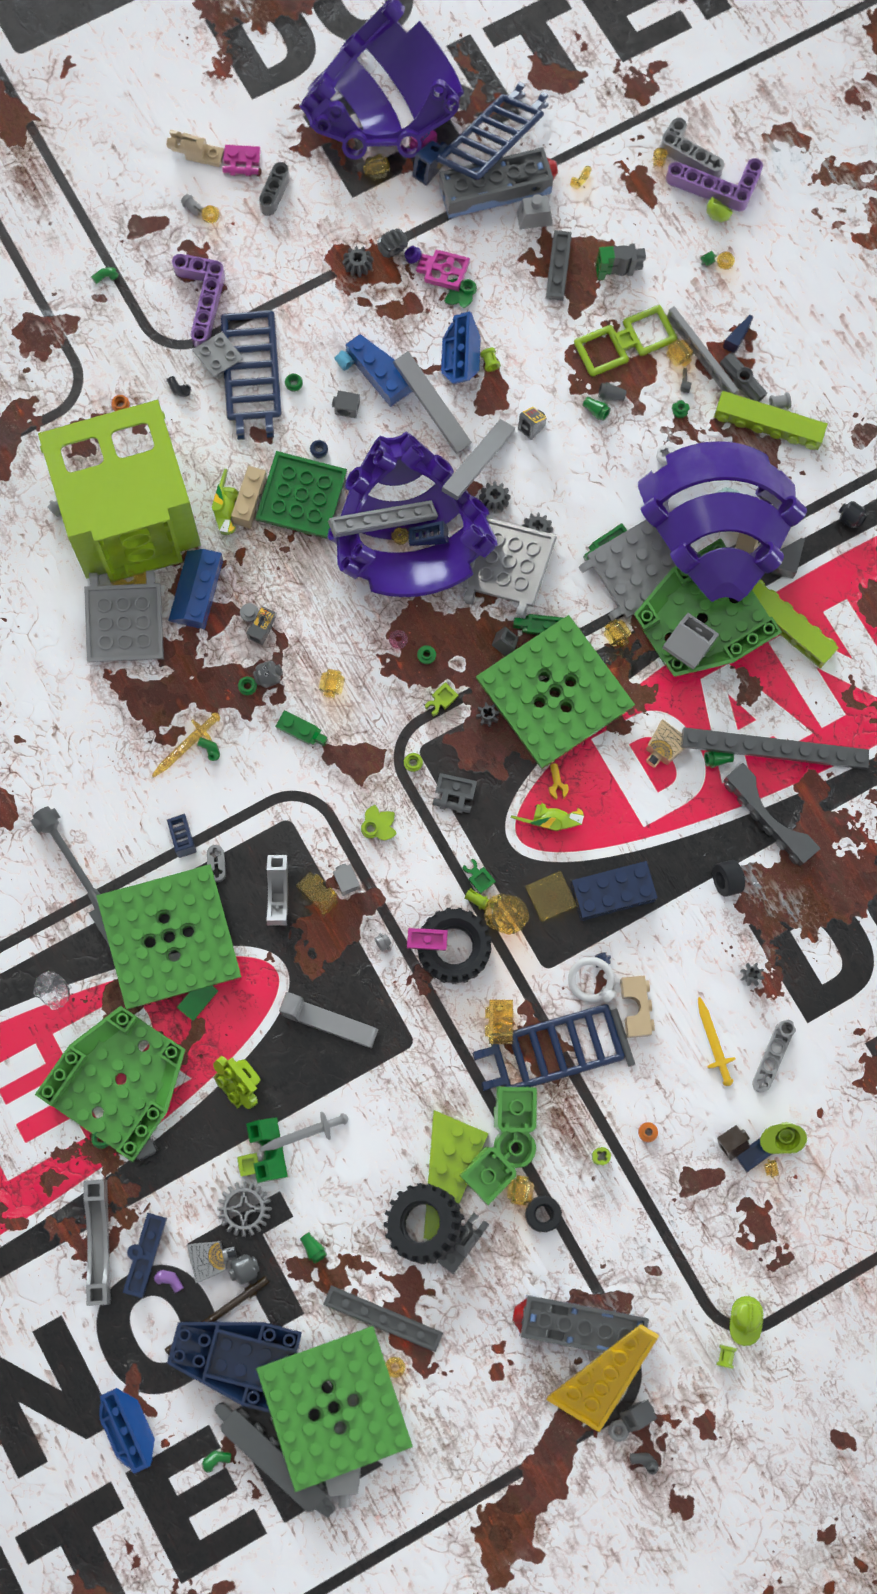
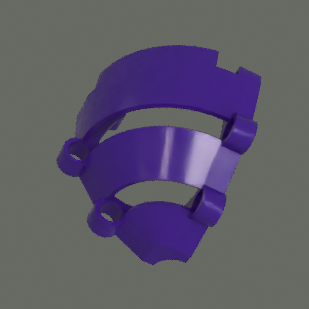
(412, 63)
(723, 570)
(421, 571)

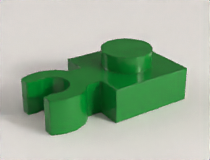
(480, 878)

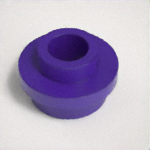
(412, 254)

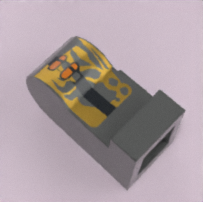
(261, 626)

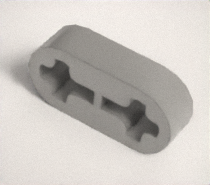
(221, 861)

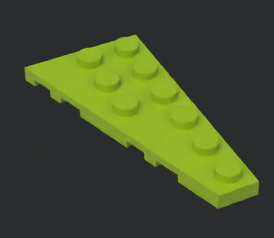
(451, 1152)

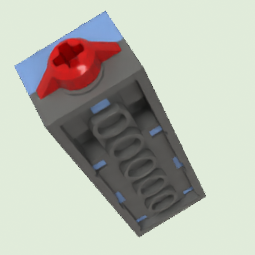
(505, 183)
(572, 1323)

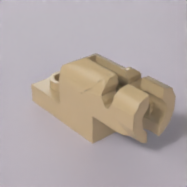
(195, 148)

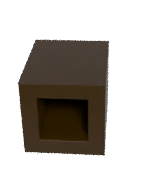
(734, 1142)

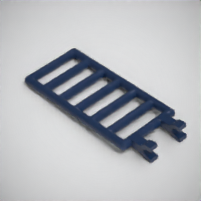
(512, 99)
(273, 364)
(564, 1071)

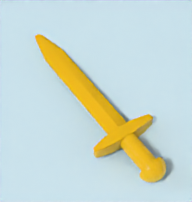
(715, 1045)

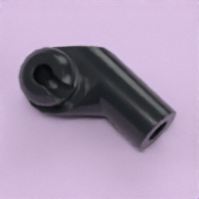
(180, 390)

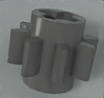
(485, 710)
(749, 980)

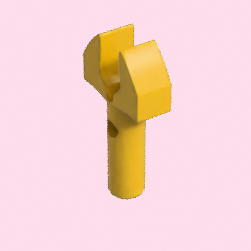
(557, 782)

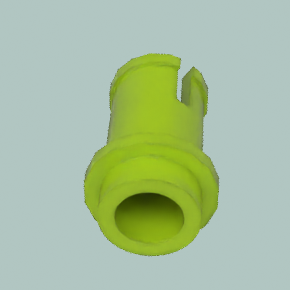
(476, 898)

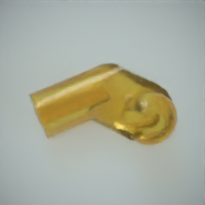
(578, 182)

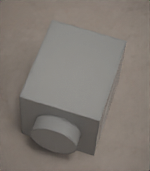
(346, 879)

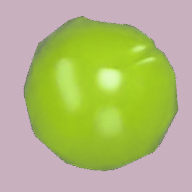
(718, 211)

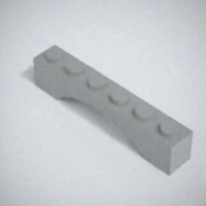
(97, 1242)

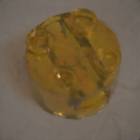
(506, 913)

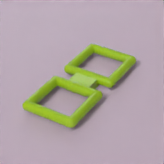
(625, 340)

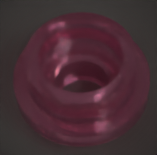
(398, 645)

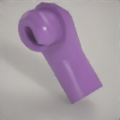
(169, 1278)

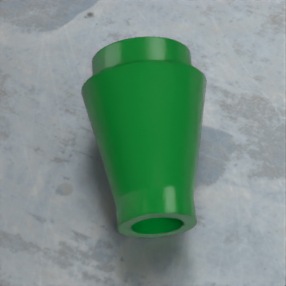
(597, 408)
(716, 759)
(314, 1249)

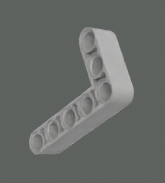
(296, 1009)

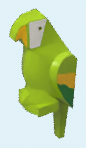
(223, 506)
(553, 818)

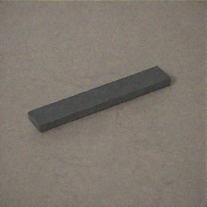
(383, 1318)

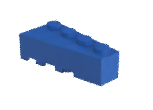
(378, 369)

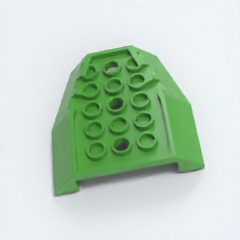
(739, 625)
(88, 1075)

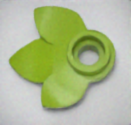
(380, 822)

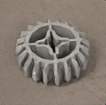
(226, 1208)

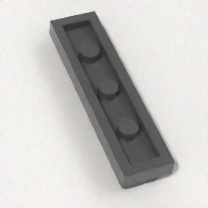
(558, 265)

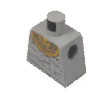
(209, 1259)

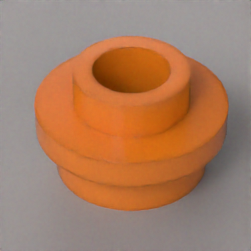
(120, 399)
(641, 1132)

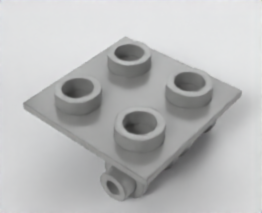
(217, 354)

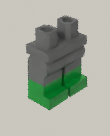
(619, 260)

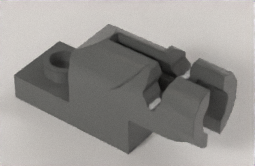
(469, 1239)

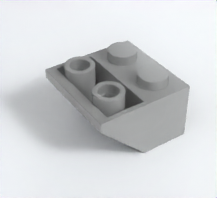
(690, 641)

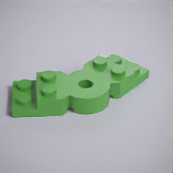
(514, 1120)

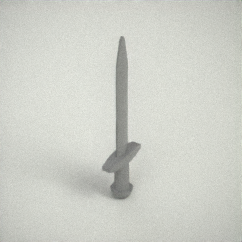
(324, 1125)

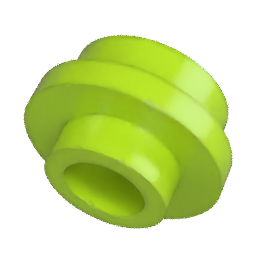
(413, 756)

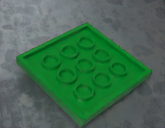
(301, 494)

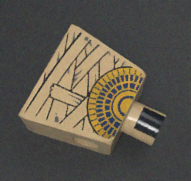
(664, 744)

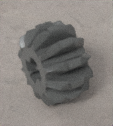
(392, 243)
(358, 261)
(500, 493)
(541, 522)

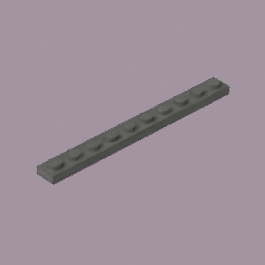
(775, 748)

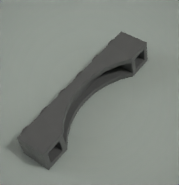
(797, 845)

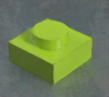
(246, 1164)

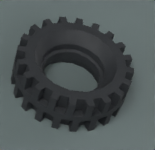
(481, 946)
(448, 1231)

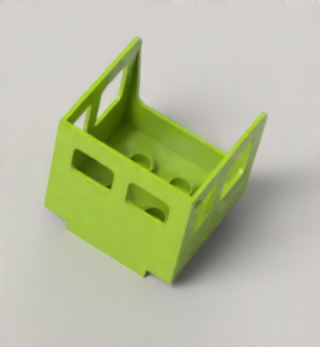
(125, 505)

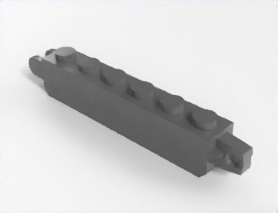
(269, 1457)

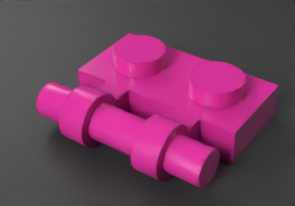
(241, 155)

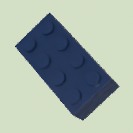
(613, 891)

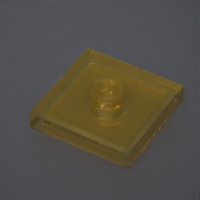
(550, 896)

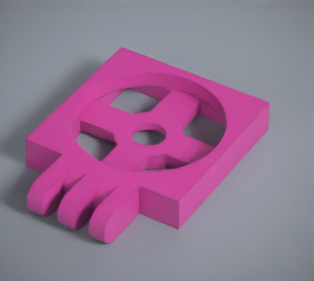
(430, 263)

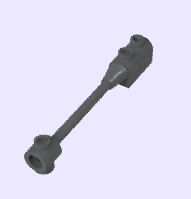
(47, 821)

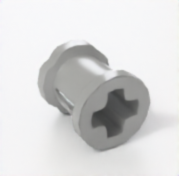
(781, 401)

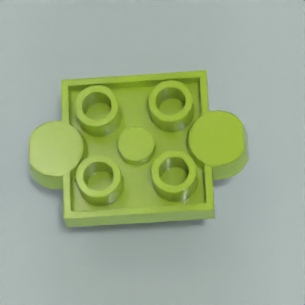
(235, 1081)

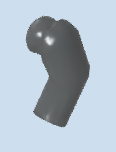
(646, 1460)

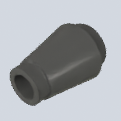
(611, 392)

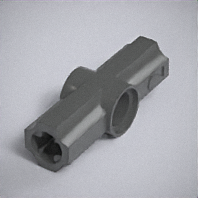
(736, 370)

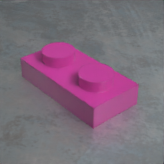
(427, 939)

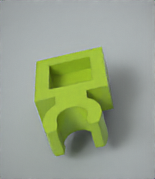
(443, 696)

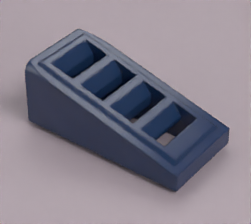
(735, 339)
(429, 540)
(186, 846)

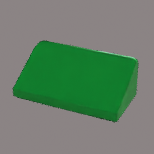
(196, 1001)

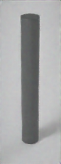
(623, 1038)

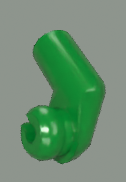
(211, 747)
(214, 1458)

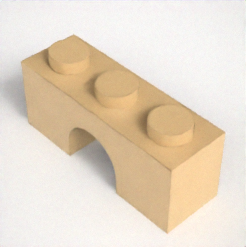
(251, 488)
(636, 989)

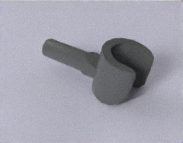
(685, 386)

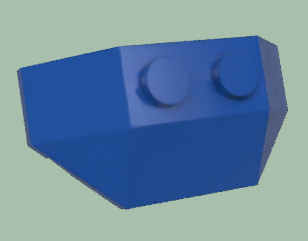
(461, 349)
(127, 1429)

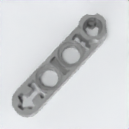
(769, 1054)

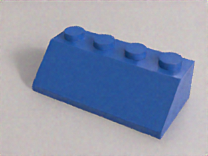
(196, 588)

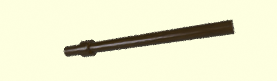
(250, 1291)

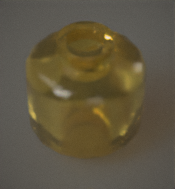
(376, 167)
(679, 353)
(617, 633)
(331, 683)
(520, 1190)

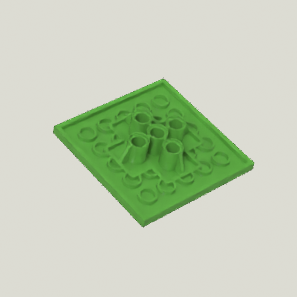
(561, 656)
(133, 917)
(371, 1427)

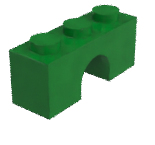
(273, 1163)

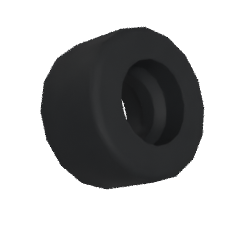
(728, 878)
(534, 1223)

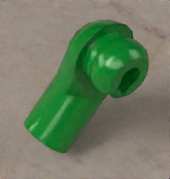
(104, 272)

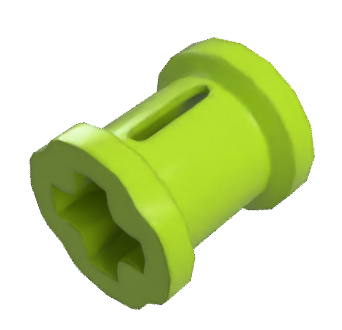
(490, 359)
(607, 1156)
(726, 1356)

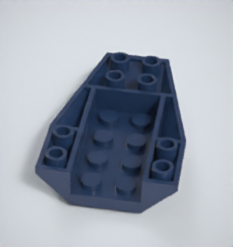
(228, 1354)

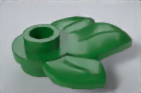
(463, 296)

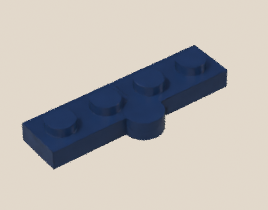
(144, 1255)

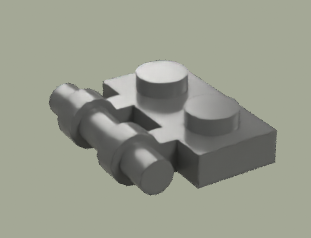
(455, 787)

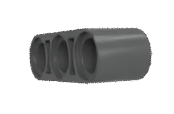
(274, 181)

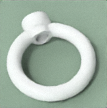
(607, 992)

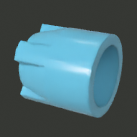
(344, 360)

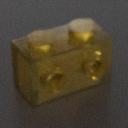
(317, 893)
(500, 1021)

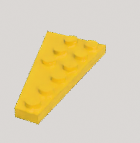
(600, 1385)

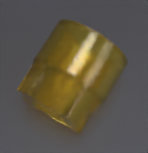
(659, 153)

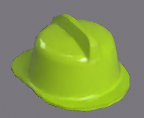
(783, 1138)
(746, 1320)

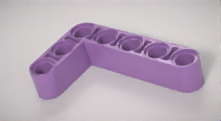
(717, 185)
(207, 296)

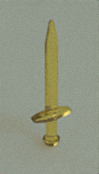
(187, 743)

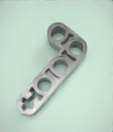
(693, 151)

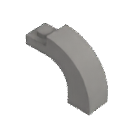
(277, 889)

